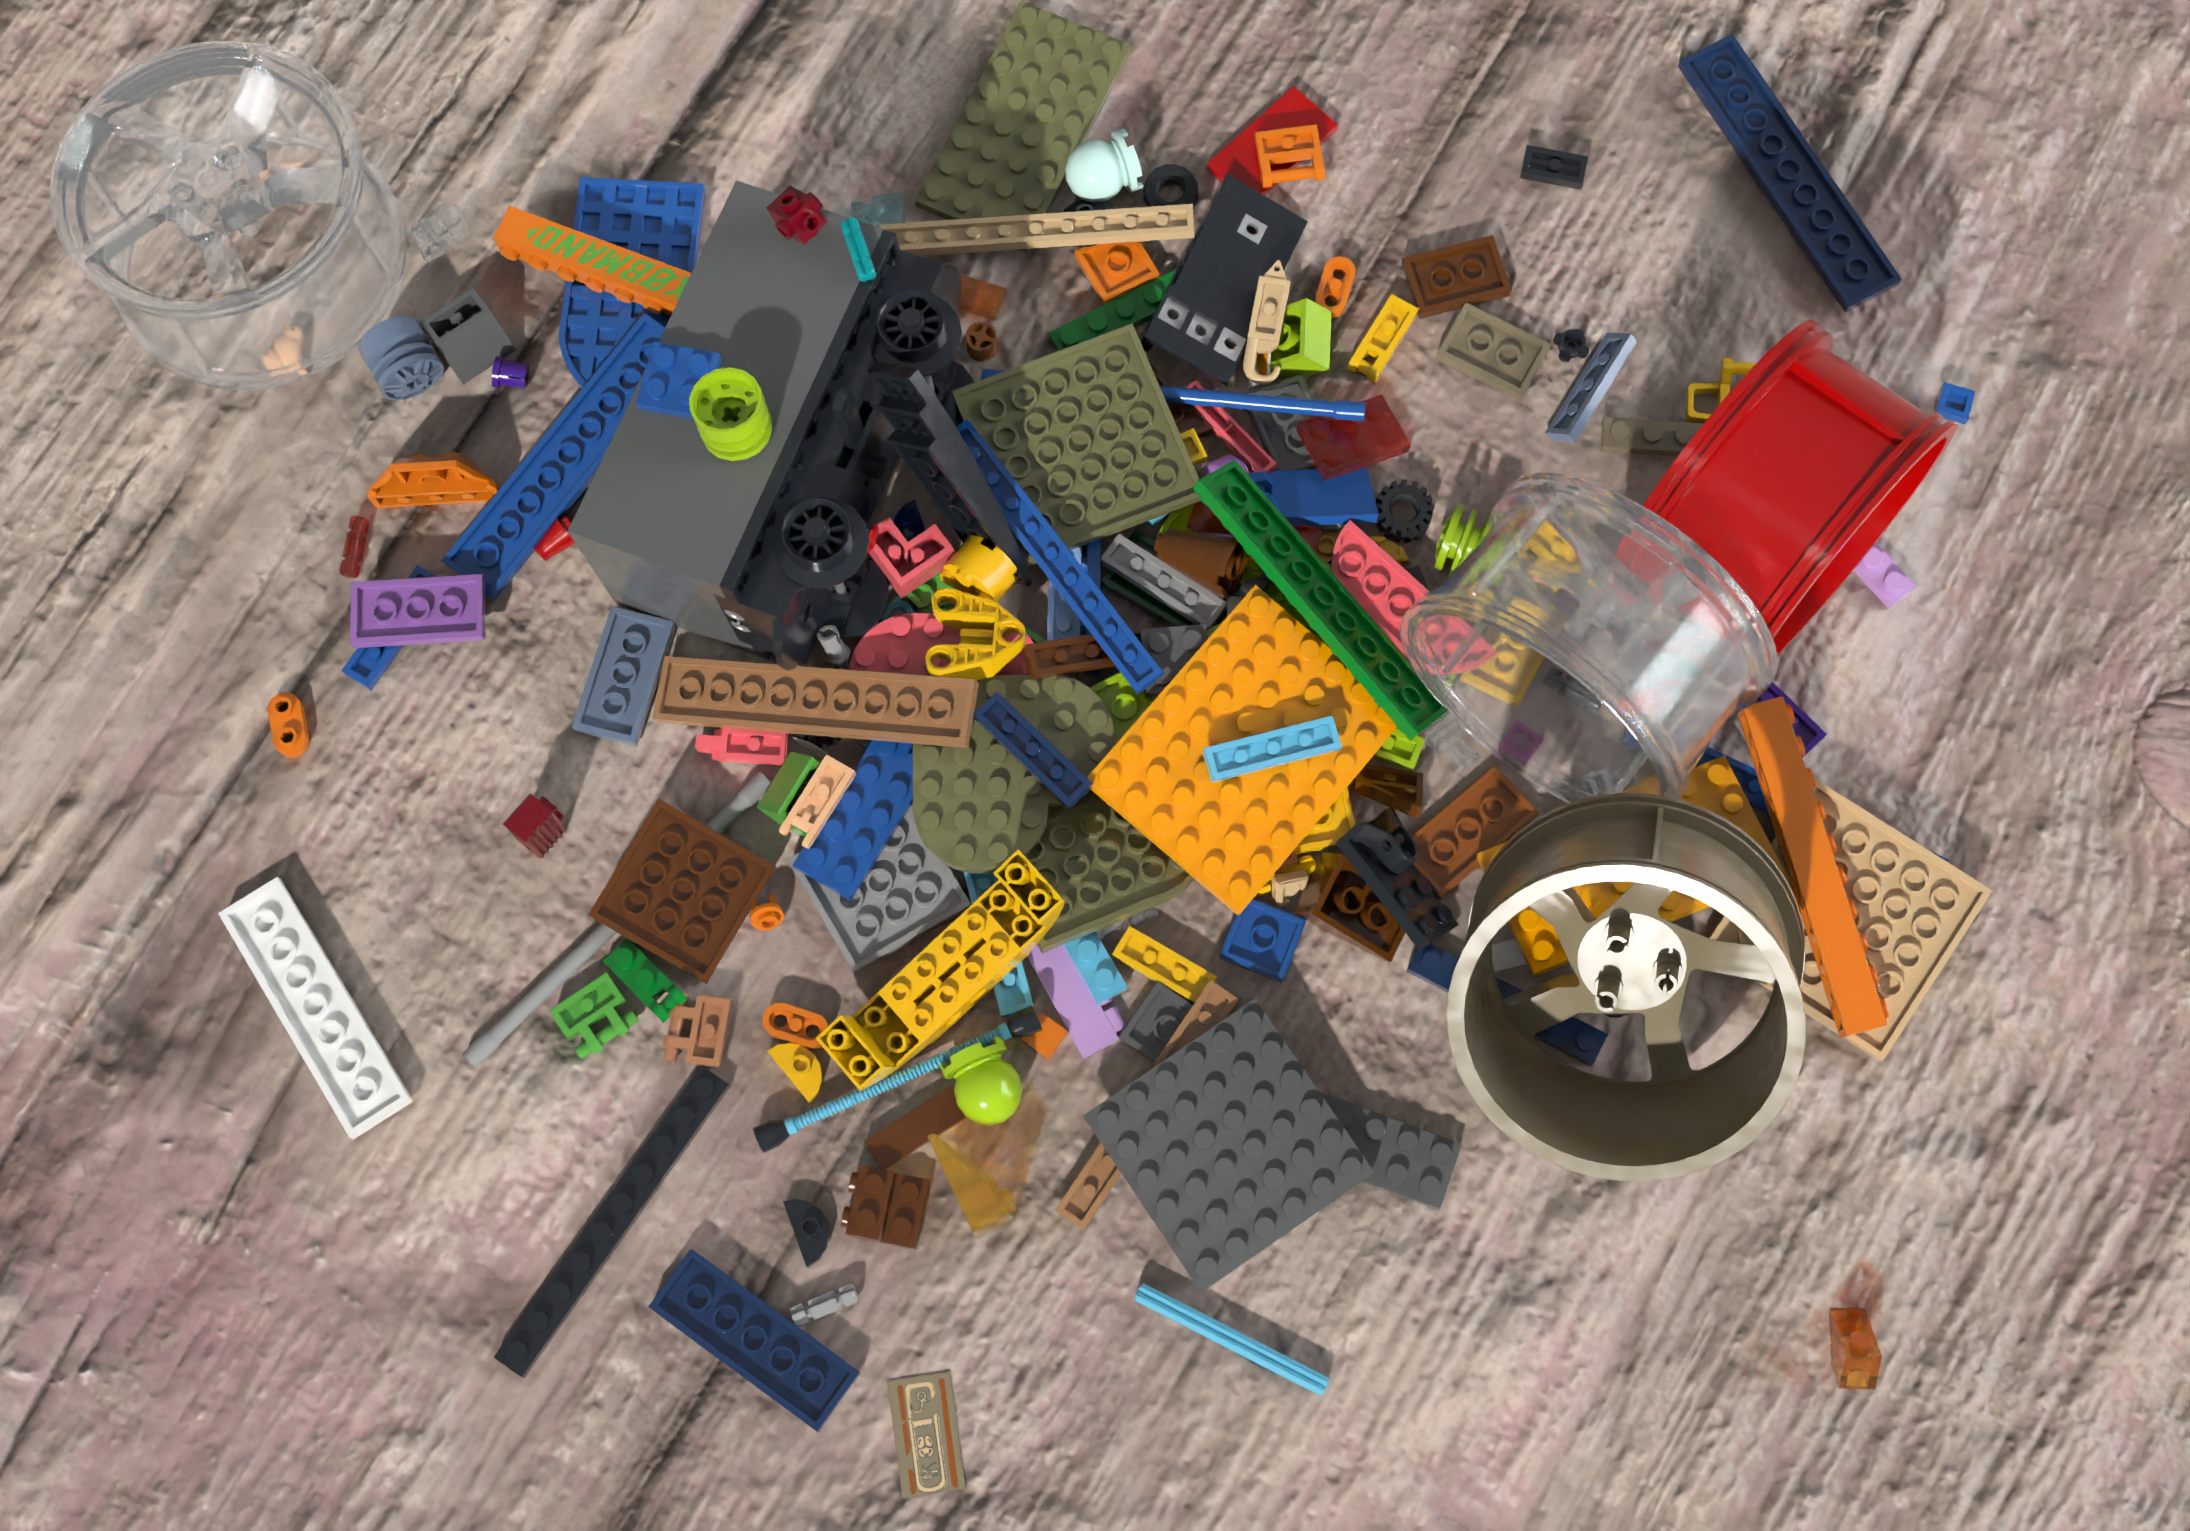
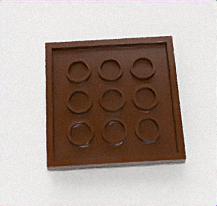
(682, 891)

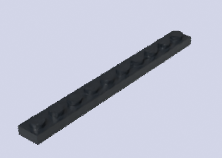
(611, 1222)

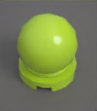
(985, 1084)

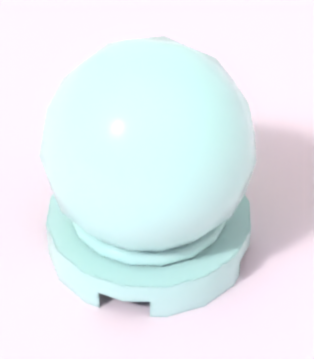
(1101, 168)

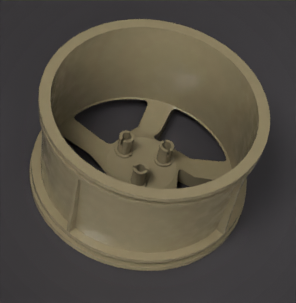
(1630, 965)

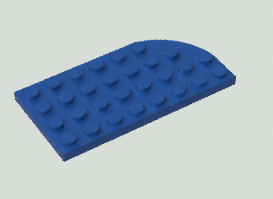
(641, 216)

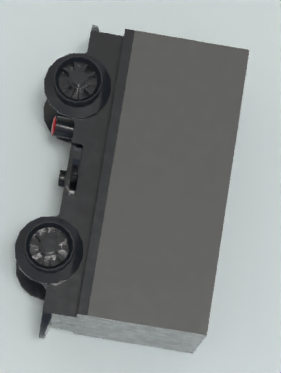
(780, 539)

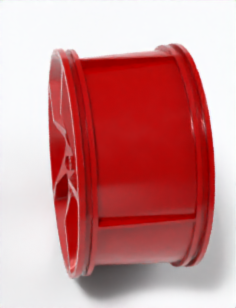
(1799, 476)

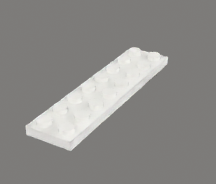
(315, 1008)

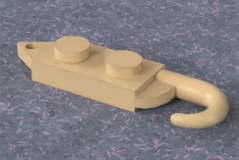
(1266, 321)

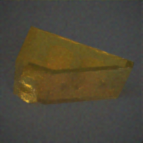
(977, 1193)

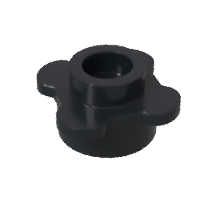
(1572, 336)

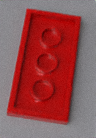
(1240, 155)

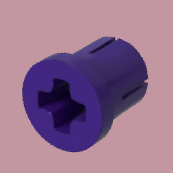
(509, 373)

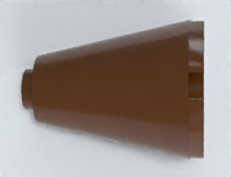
(1204, 557)

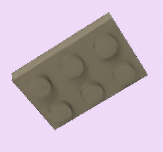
(1493, 351)

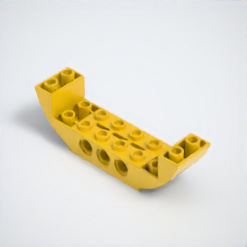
(946, 976)

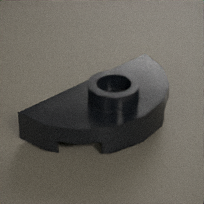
(810, 1229)

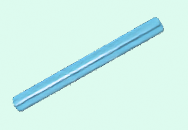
(1231, 1339)

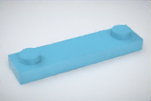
(1271, 749)

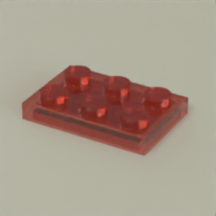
(1352, 445)

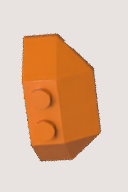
(432, 482)

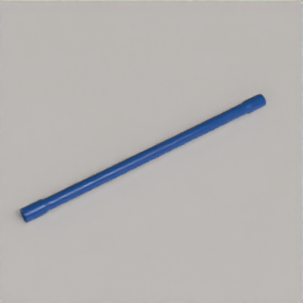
(1336, 409)

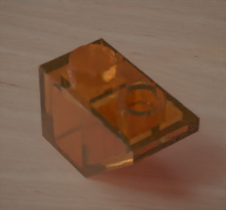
(1853, 1348)

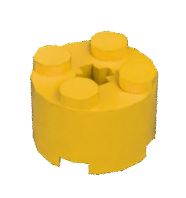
(980, 570)

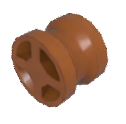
(979, 334)

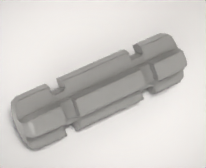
(823, 1304)

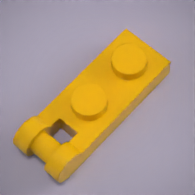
(1383, 338)

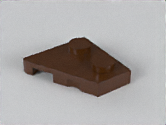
(1392, 788)

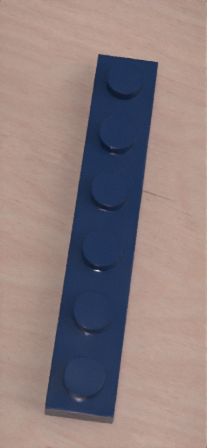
(1568, 1036)

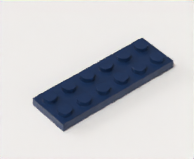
(754, 1340)

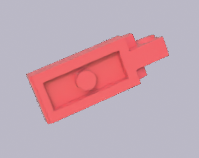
(745, 746)

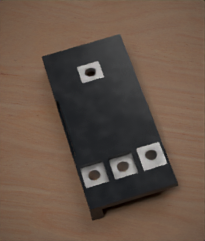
(1221, 279)

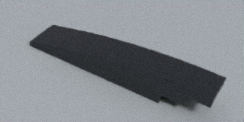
(942, 461)

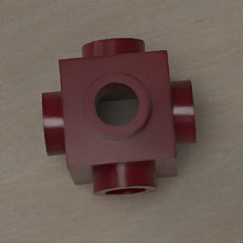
(797, 214)

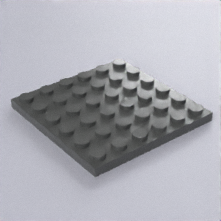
(1228, 1145)

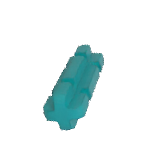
(858, 249)

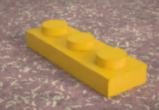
(1162, 965)

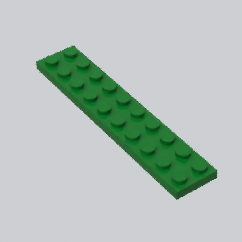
(1320, 598)

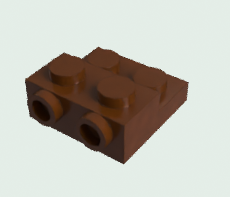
(885, 1207)

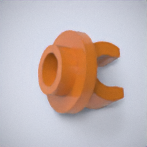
(766, 915)

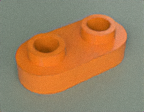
(1336, 289)
(288, 722)
(797, 1024)

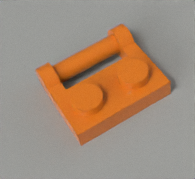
(1289, 146)

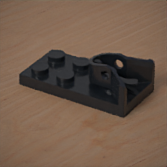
(1389, 873)

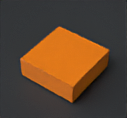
(1049, 1039)

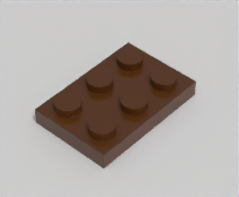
(1455, 276)

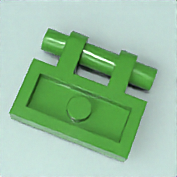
(588, 1007)

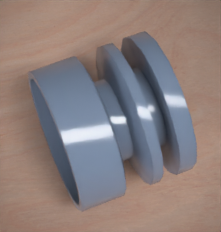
(400, 358)

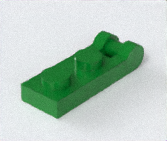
(644, 979)

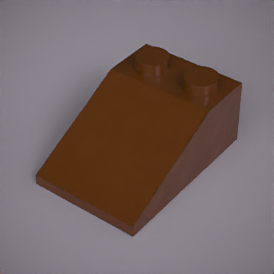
(1348, 908)

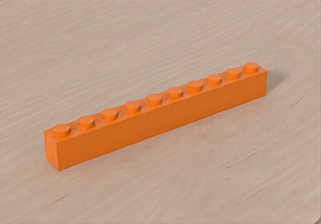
(1812, 868)

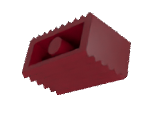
(536, 824)

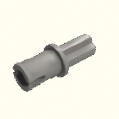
(835, 650)

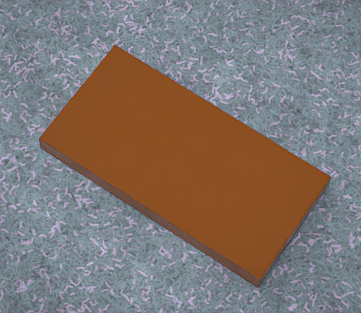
(1472, 822)

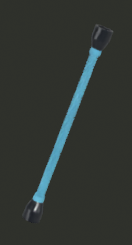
(775, 1132)

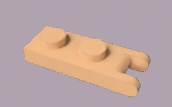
(819, 799)

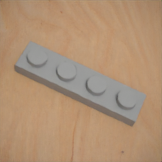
(1163, 582)

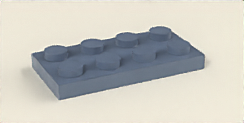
(623, 676)

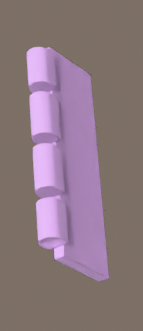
(1083, 1018)

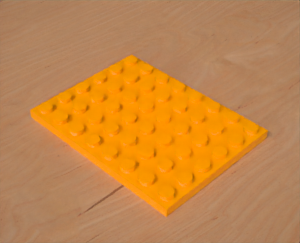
(1244, 681)

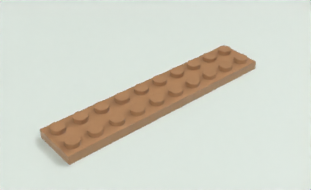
(817, 701)

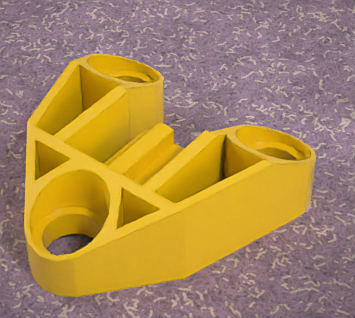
(982, 629)

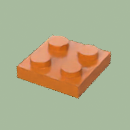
(1116, 268)

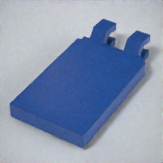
(1310, 500)

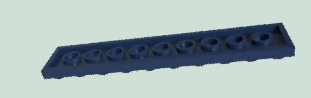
(1789, 173)

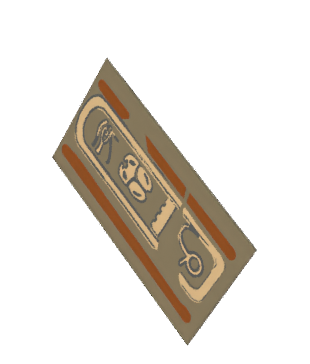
(926, 1434)

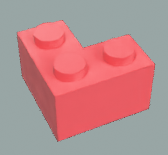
(911, 562)

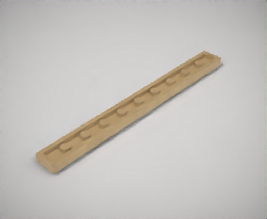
(1045, 230)

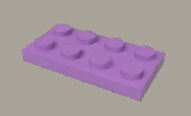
(417, 611)

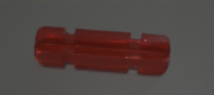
(354, 547)

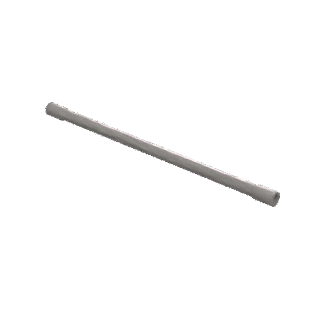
(490, 1040)

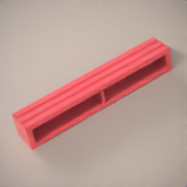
(1234, 437)

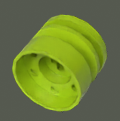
(731, 414)
(1459, 537)

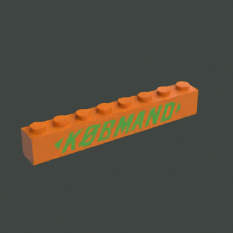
(590, 261)

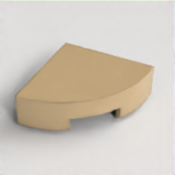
(1286, 886)

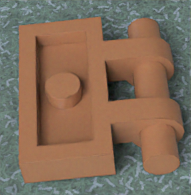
(707, 1031)

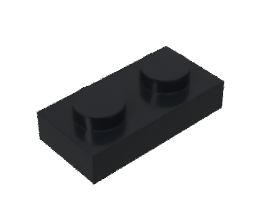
(1554, 167)

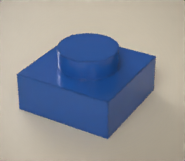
(1954, 402)

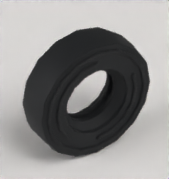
(1170, 174)

